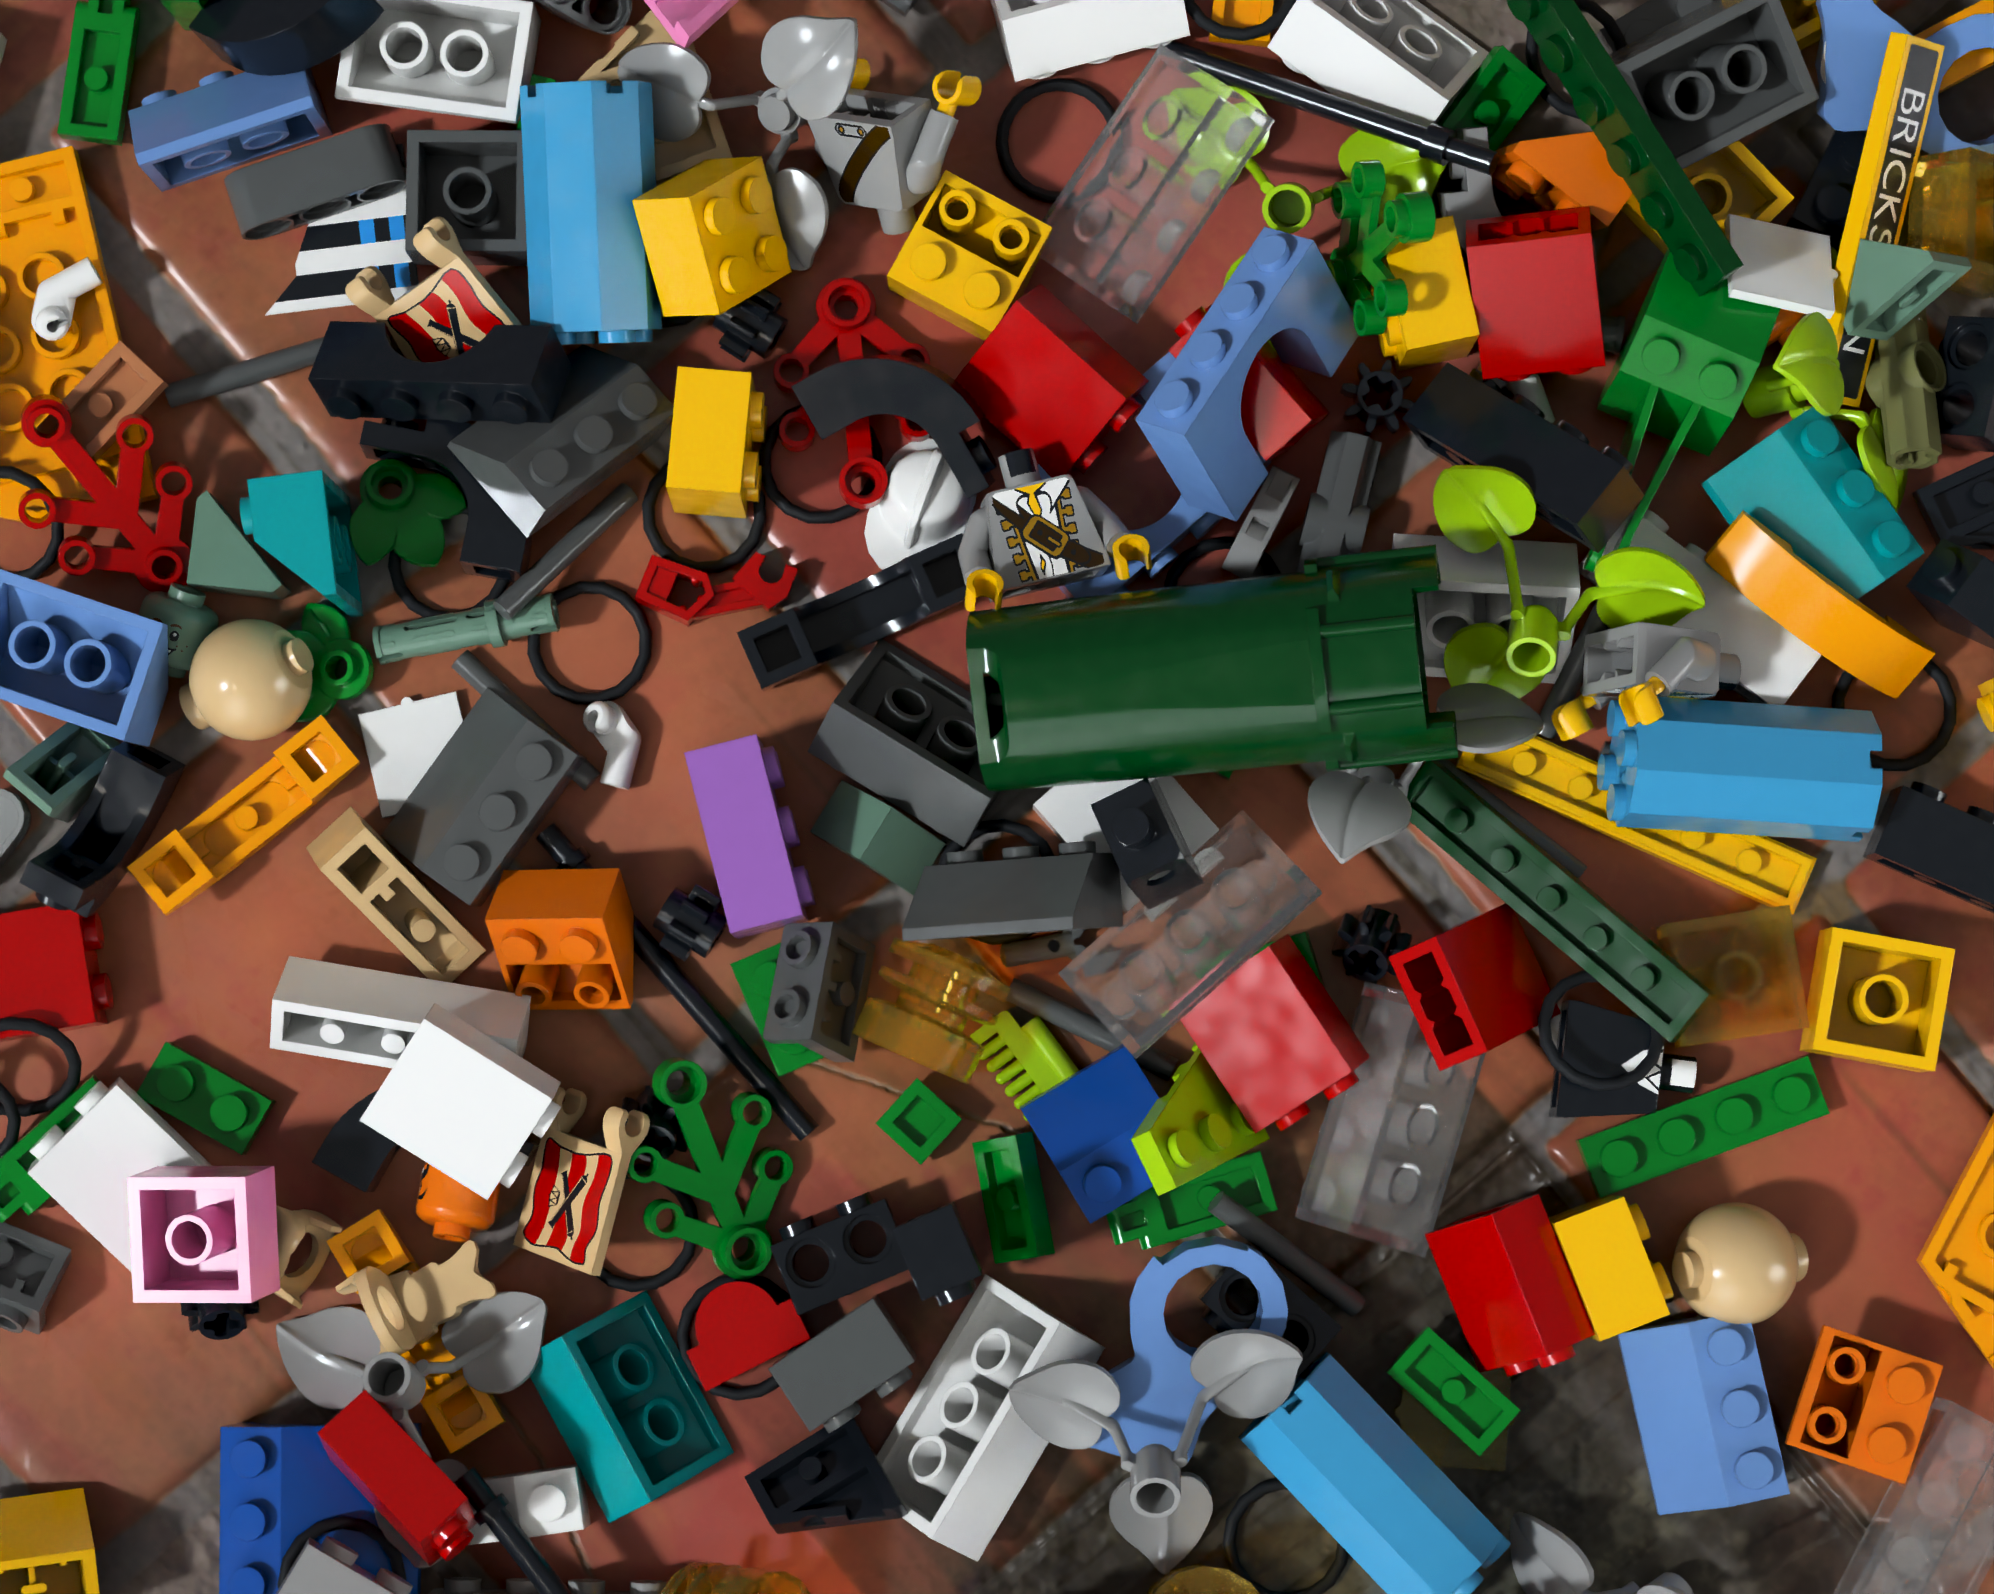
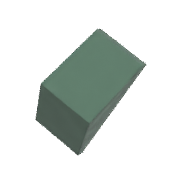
(1895, 285)
(225, 557)
(62, 770)
(877, 836)

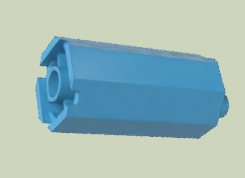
(582, 166)
(1744, 770)
(1373, 1486)

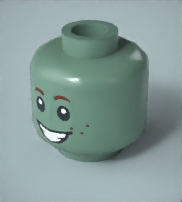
(187, 622)

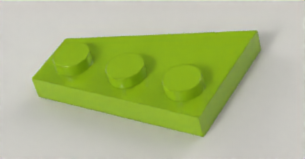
(1192, 1128)

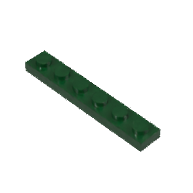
(1630, 141)
(1555, 902)

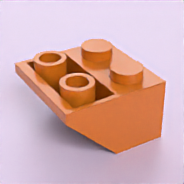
(1562, 175)
(564, 937)
(1863, 1404)

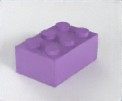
(749, 835)

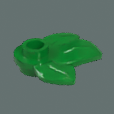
(408, 522)
(329, 640)

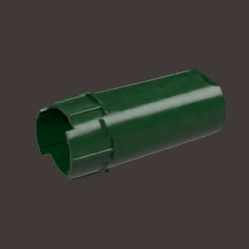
(1211, 676)

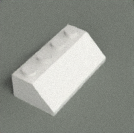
(959, 1441)

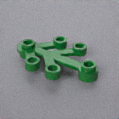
(1363, 244)
(715, 1175)

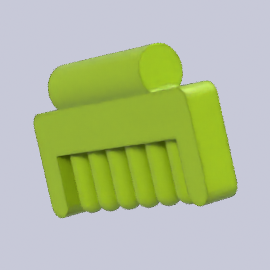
(1035, 1052)

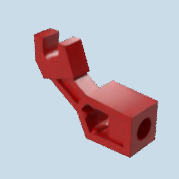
(742, 594)

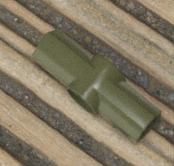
(1904, 387)

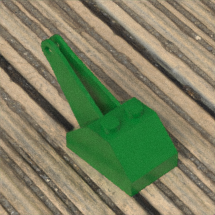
(1682, 373)

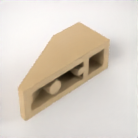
(394, 898)

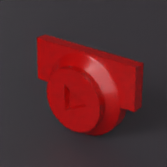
(741, 1329)

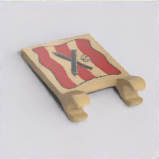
(442, 312)
(578, 1185)

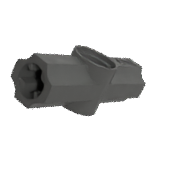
(1339, 508)

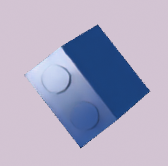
(1089, 1131)

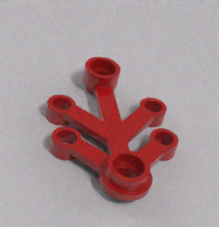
(849, 343)
(113, 505)

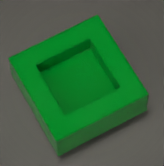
(918, 1121)

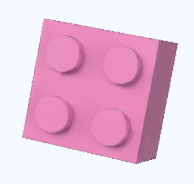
(203, 1234)

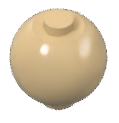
(248, 680)
(1738, 1263)

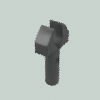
(1041, 948)

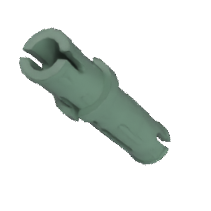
(463, 630)

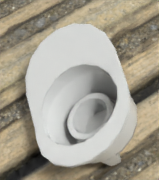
(919, 506)

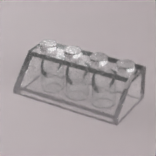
(1151, 182)
(1177, 953)
(1391, 1134)
(1938, 1525)

